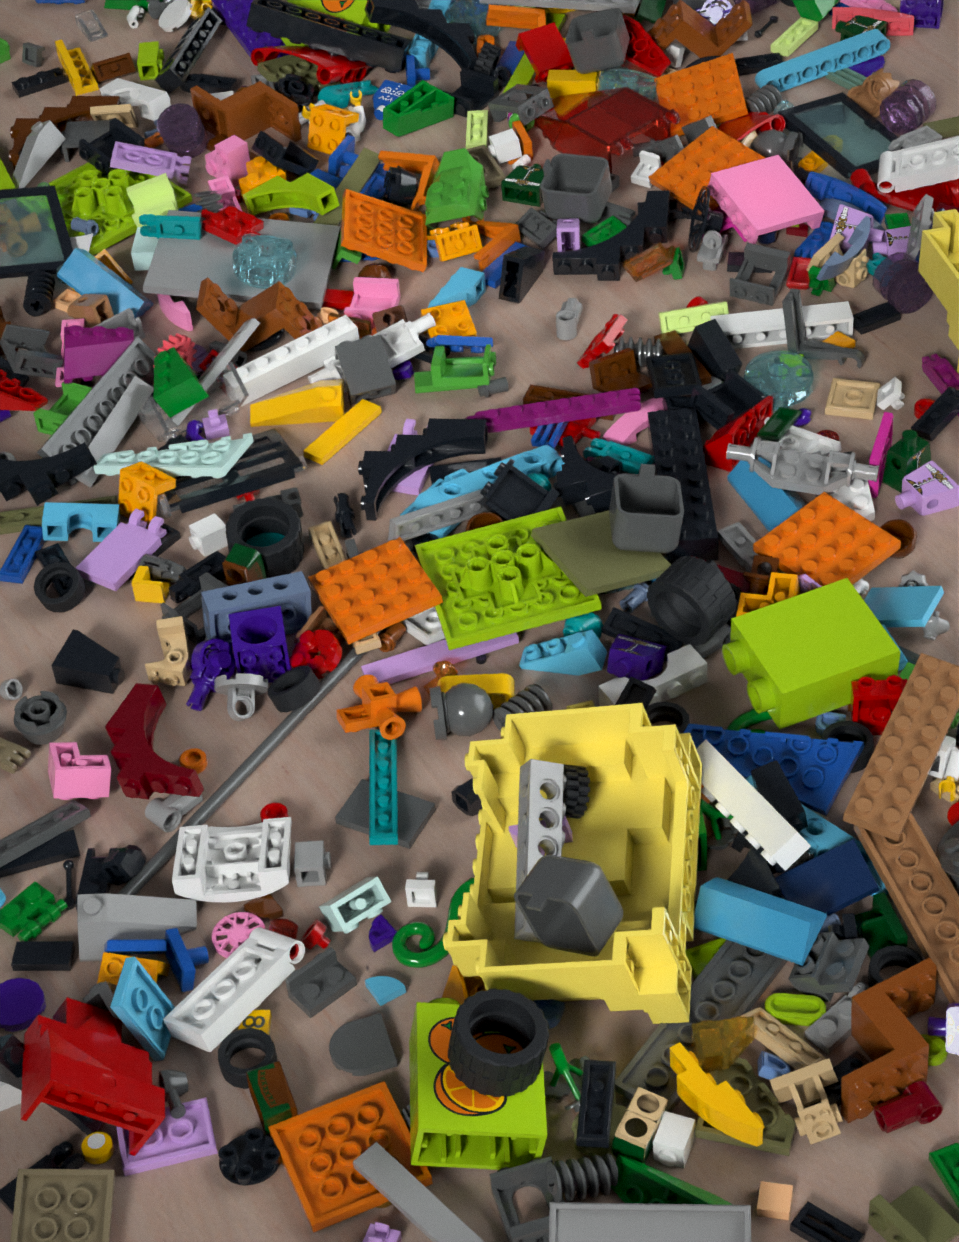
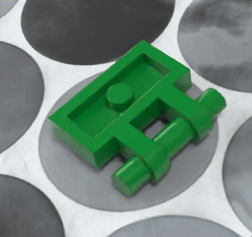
(23, 910)

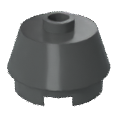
(40, 717)

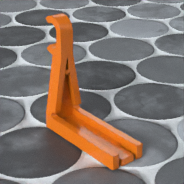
(515, 17)
(415, 163)
(502, 236)

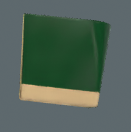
(635, 1146)

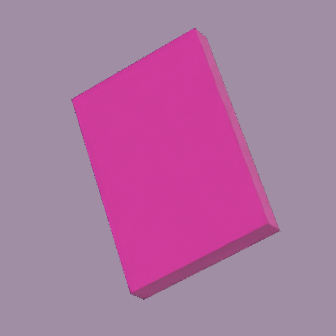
(879, 451)

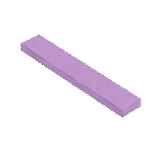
(422, 659)

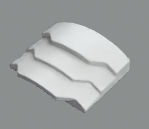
(232, 861)

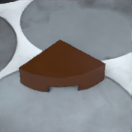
(264, 907)

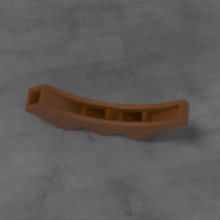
(76, 111)

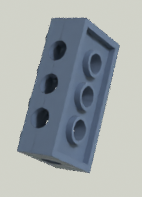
(287, 591)

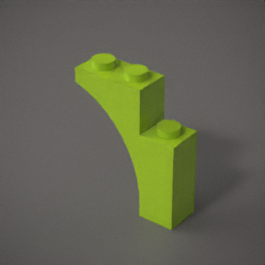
(304, 193)

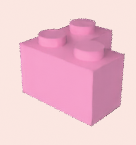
(229, 159)
(77, 774)

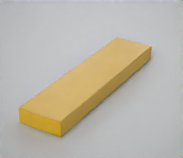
(342, 431)

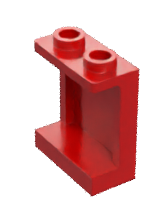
(545, 50)

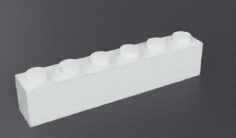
(768, 326)
(295, 358)
(749, 810)

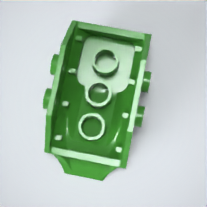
(456, 189)

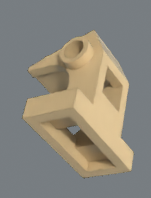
(854, 274)
(176, 647)
(807, 1088)

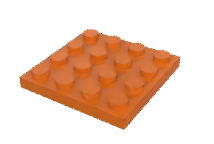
(703, 91)
(693, 166)
(384, 230)
(827, 542)
(375, 590)
(324, 1143)

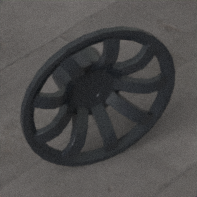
(710, 219)

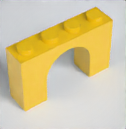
(571, 82)

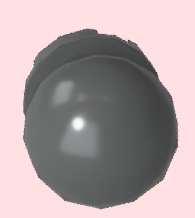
(777, 143)
(462, 710)

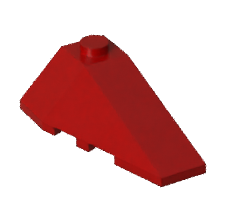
(643, 52)
(18, 398)
(739, 432)

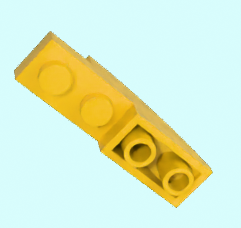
(714, 1103)

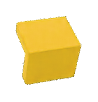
(148, 590)

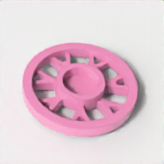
(236, 933)

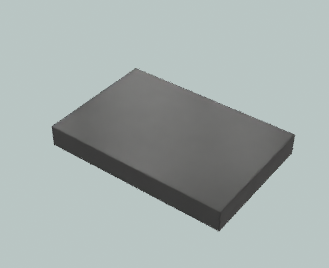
(412, 814)

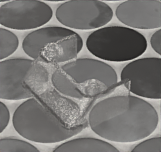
(225, 395)

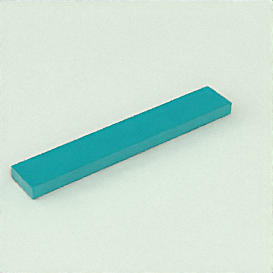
(382, 790)

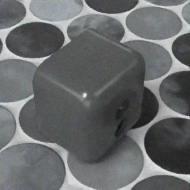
(597, 41)
(576, 187)
(646, 511)
(569, 904)

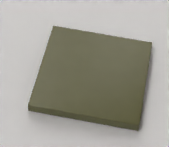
(590, 558)

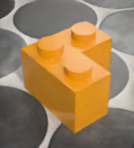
(259, 172)
(780, 588)

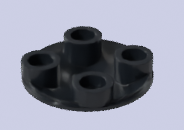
(249, 1158)

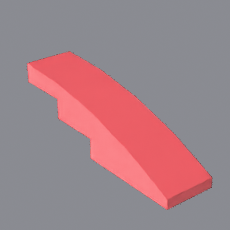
(897, 23)

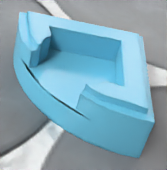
(384, 988)

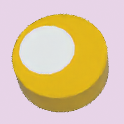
(97, 1148)

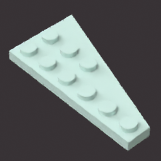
(181, 459)

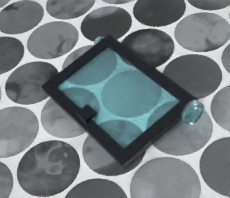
(839, 132)
(32, 232)

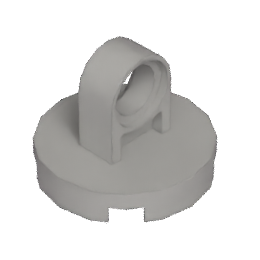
(241, 689)

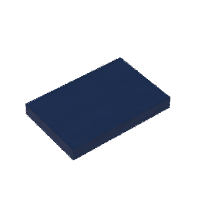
(829, 880)

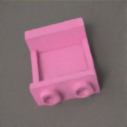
(372, 296)

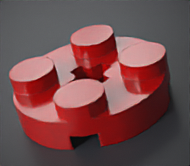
(310, 644)

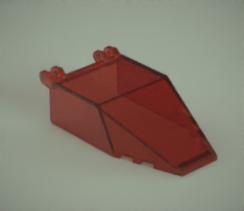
(604, 122)

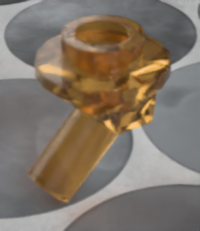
(441, 669)

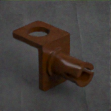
(388, 317)
(757, 581)

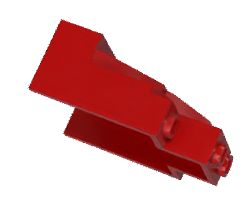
(88, 1070)

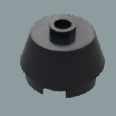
(295, 90)
(400, 186)

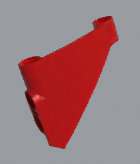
(330, 67)
(753, 121)
(943, 192)

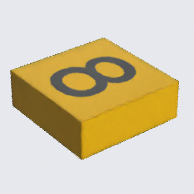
(258, 1020)

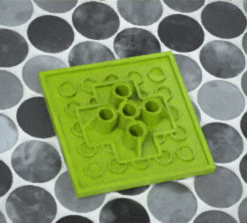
(105, 200)
(499, 581)

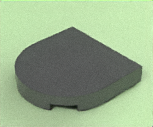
(362, 1047)

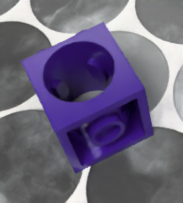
(925, 12)
(260, 642)

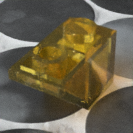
(721, 1041)

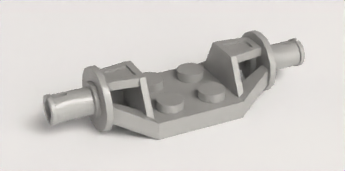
(801, 470)

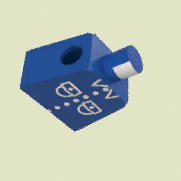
(387, 94)

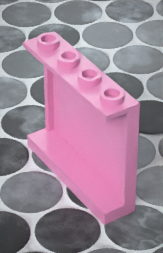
(764, 197)

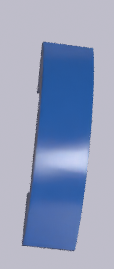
(824, 186)

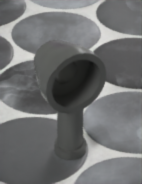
(175, 1085)

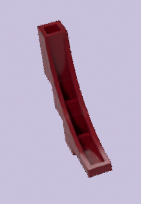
(133, 751)

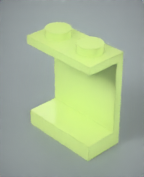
(152, 197)

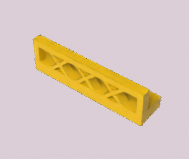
(72, 72)

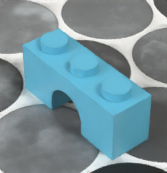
(63, 518)

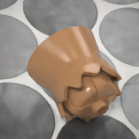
(873, 91)

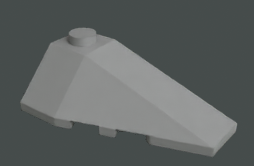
(36, 151)
(128, 918)

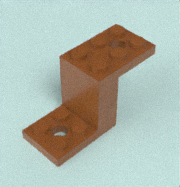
(699, 34)
(248, 112)
(272, 308)
(889, 1039)

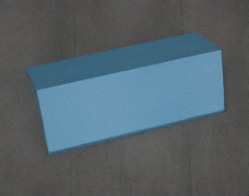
(91, 276)
(769, 504)
(757, 920)

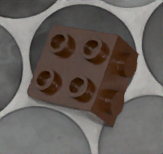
(617, 373)

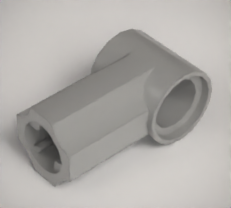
(568, 319)
(169, 811)

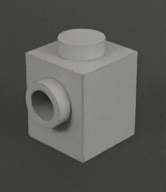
(311, 863)

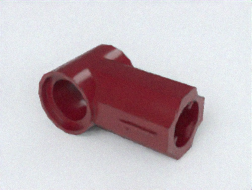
(914, 1105)

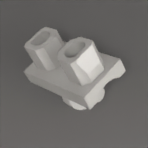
(712, 249)

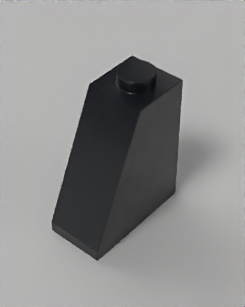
(520, 272)
(714, 350)
(87, 665)

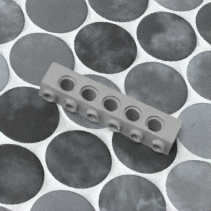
(533, 777)

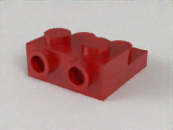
(875, 700)

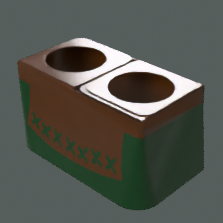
(243, 565)
(271, 1095)

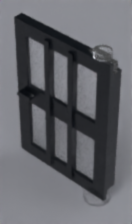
(262, 465)

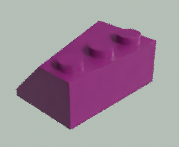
(92, 350)

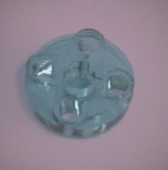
(473, 13)
(635, 80)
(264, 260)
(782, 376)

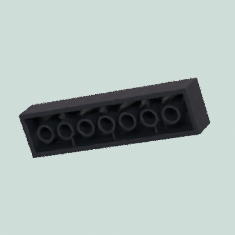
(329, 33)
(679, 449)

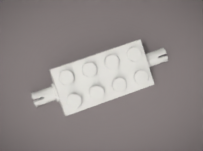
(399, 342)

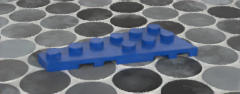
(811, 765)

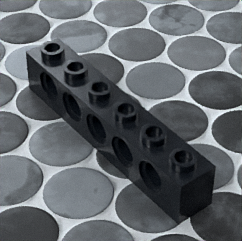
(188, 50)

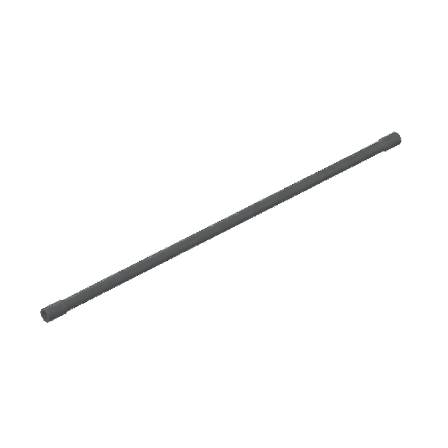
(242, 773)

